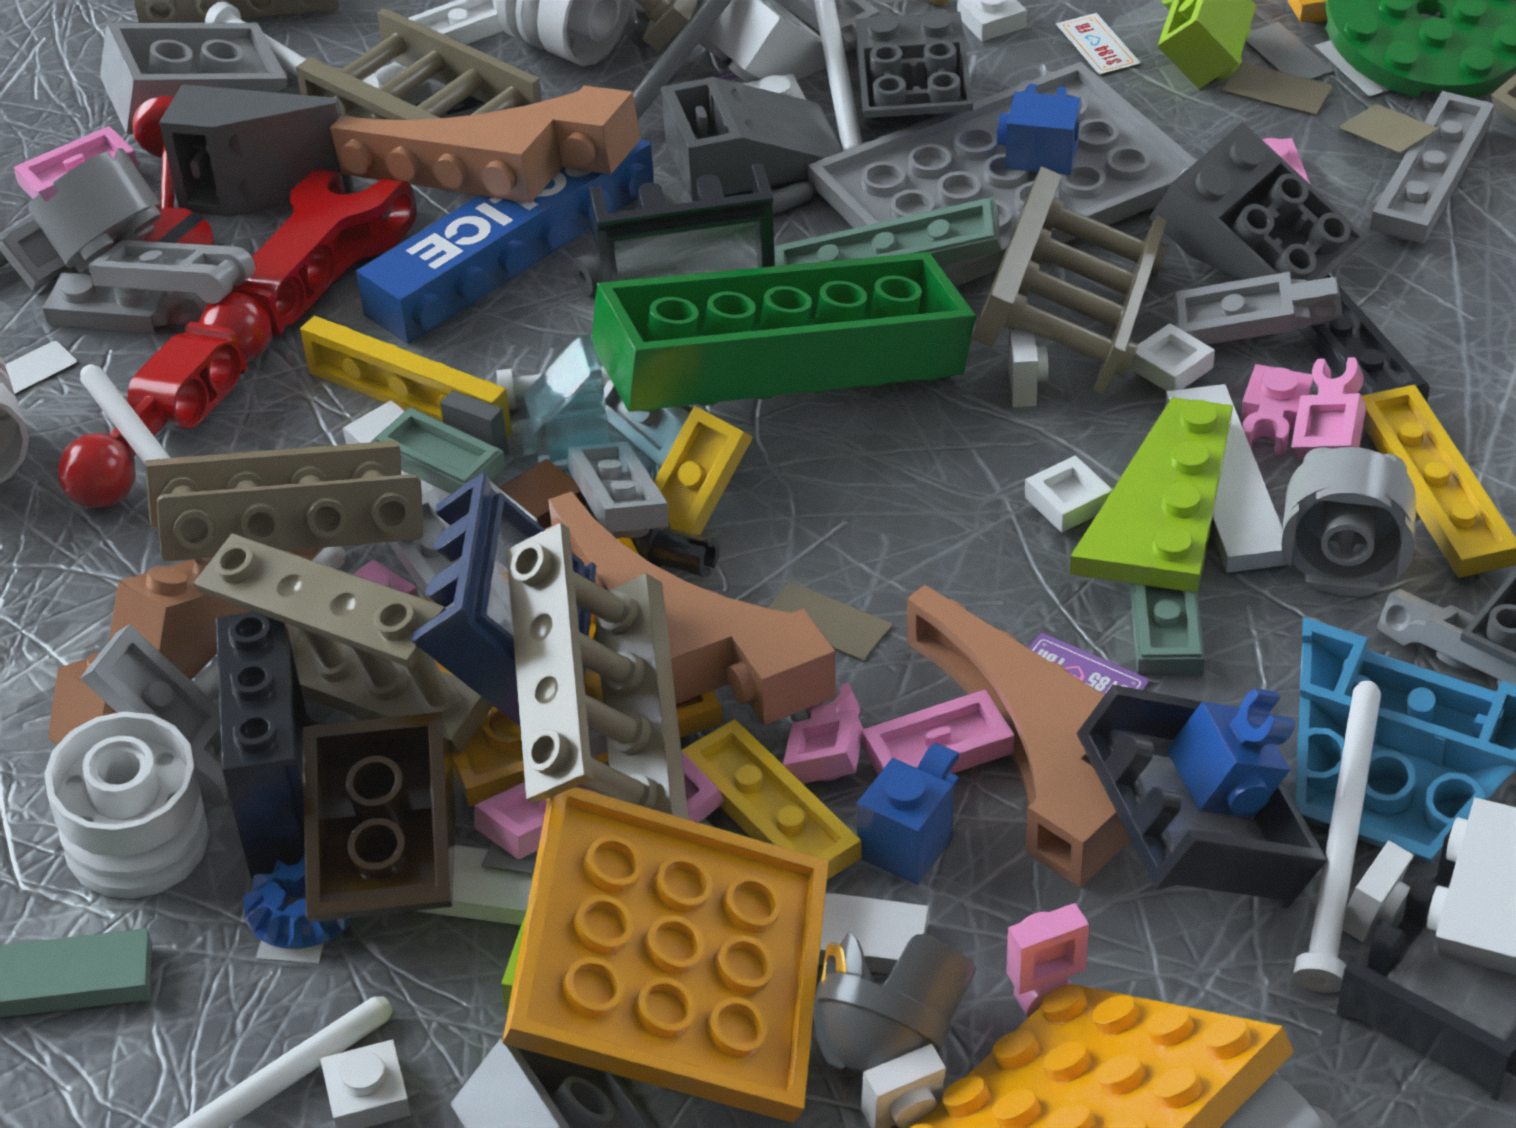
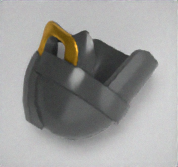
(872, 1023)

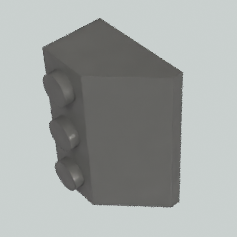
(544, 1092)

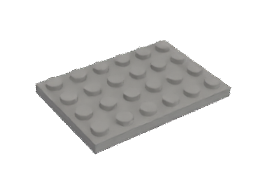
(955, 159)

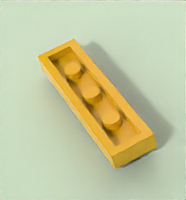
(389, 371)
(1446, 489)

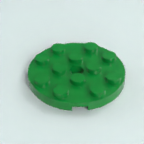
(1460, 52)

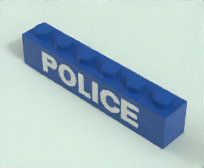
(488, 245)

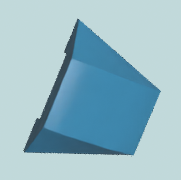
(1431, 745)

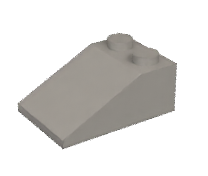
(158, 58)

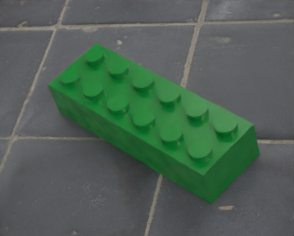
(780, 330)

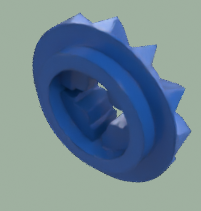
(279, 922)

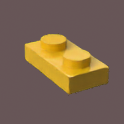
(699, 469)

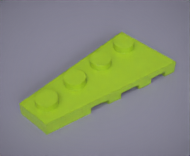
(1163, 504)

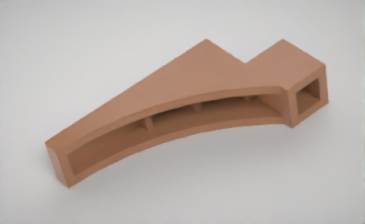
(496, 152)
(166, 613)
(764, 654)
(1068, 810)

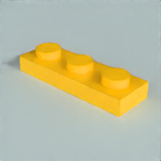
(770, 799)

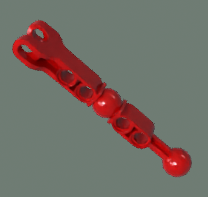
(205, 362)

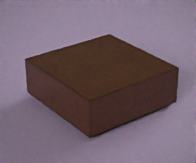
(538, 485)

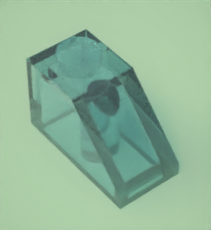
(565, 406)

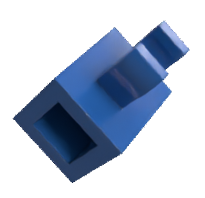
(1040, 131)
(1232, 754)
(909, 814)

